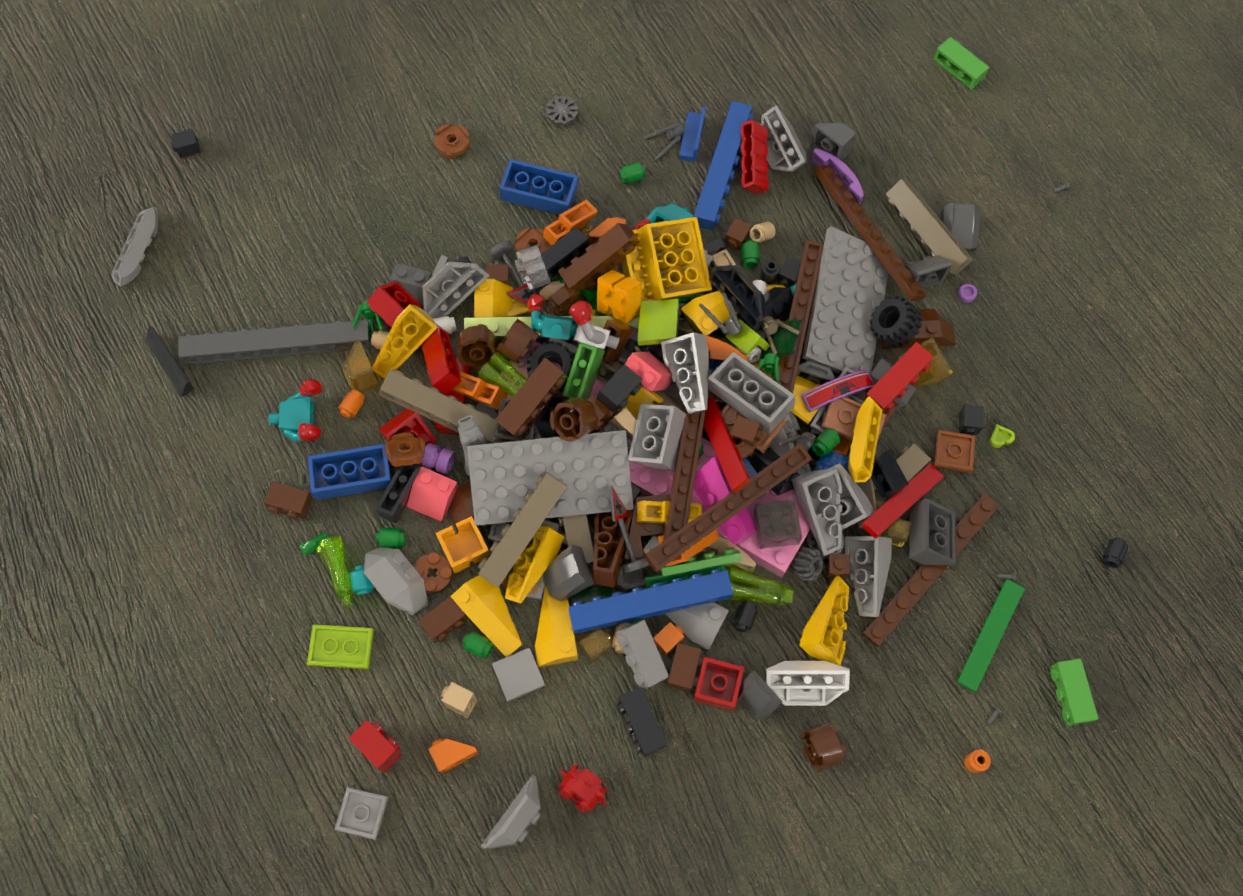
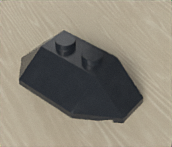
(741, 292)

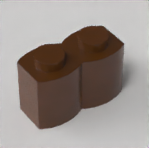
(562, 301)

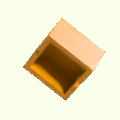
(619, 296)
(464, 546)

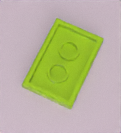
(658, 321)
(340, 647)

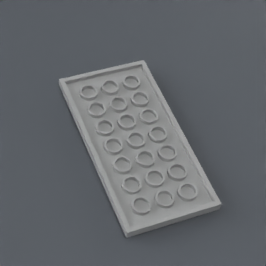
(845, 296)
(588, 467)

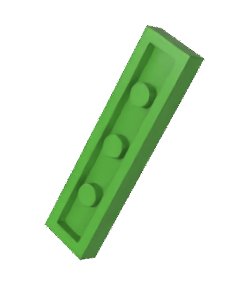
(708, 560)

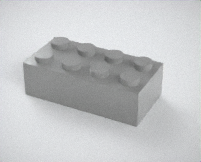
(751, 392)

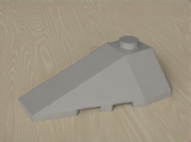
(688, 363)
(869, 571)
(700, 622)

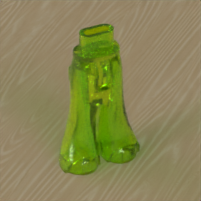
(501, 363)
(332, 553)
(767, 589)

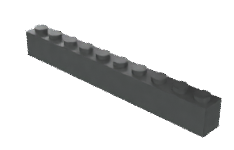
(272, 341)

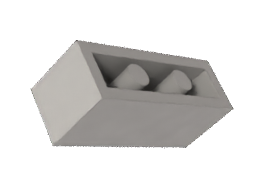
(642, 654)

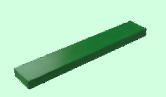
(990, 635)

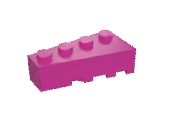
(710, 488)

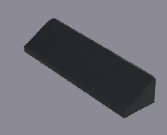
(168, 362)

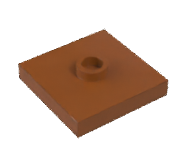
(954, 451)

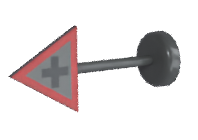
(500, 252)
(618, 513)

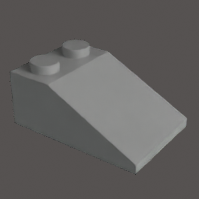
(853, 500)

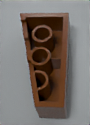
(600, 258)
(531, 397)
(609, 548)

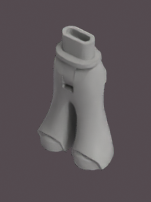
(470, 435)

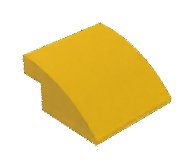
(668, 260)

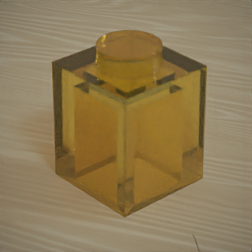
(898, 532)
(596, 644)

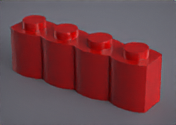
(754, 157)

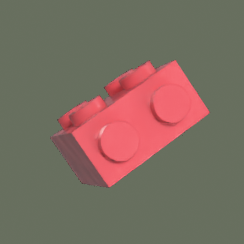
(652, 371)

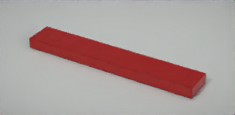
(725, 447)
(902, 501)

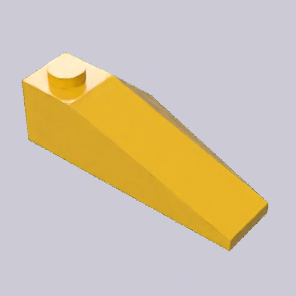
(492, 300)
(699, 319)
(406, 335)
(801, 386)
(533, 563)
(489, 612)
(825, 628)
(555, 633)

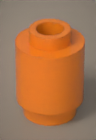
(351, 404)
(972, 764)

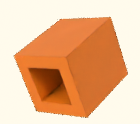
(668, 638)

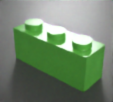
(961, 63)
(583, 371)
(1073, 692)

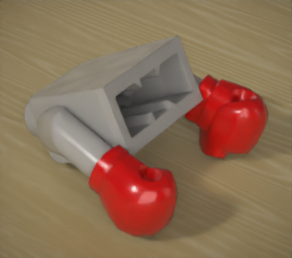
(586, 331)

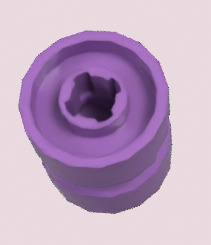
(439, 459)

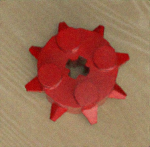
(582, 788)

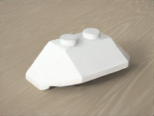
(807, 682)

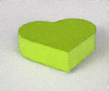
(1001, 436)

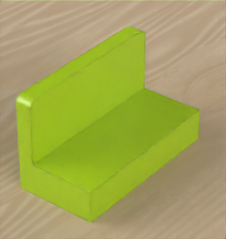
(747, 339)

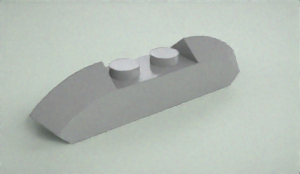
(132, 254)

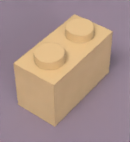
(458, 699)

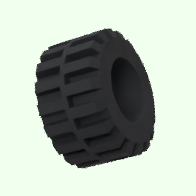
(904, 329)
(553, 353)

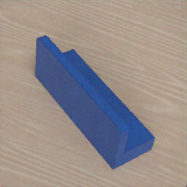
(692, 135)

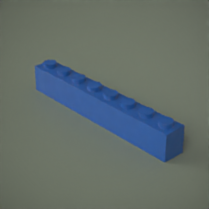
(722, 167)
(650, 602)

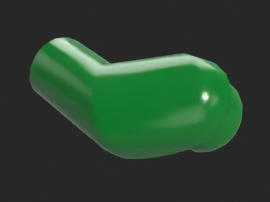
(310, 546)

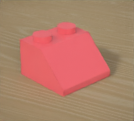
(432, 494)

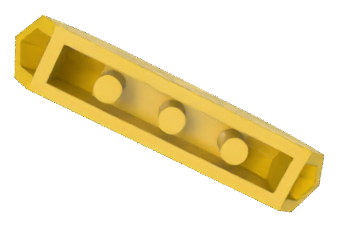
(864, 441)

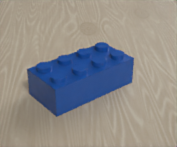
(538, 187)
(349, 472)

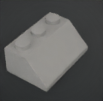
(657, 436)

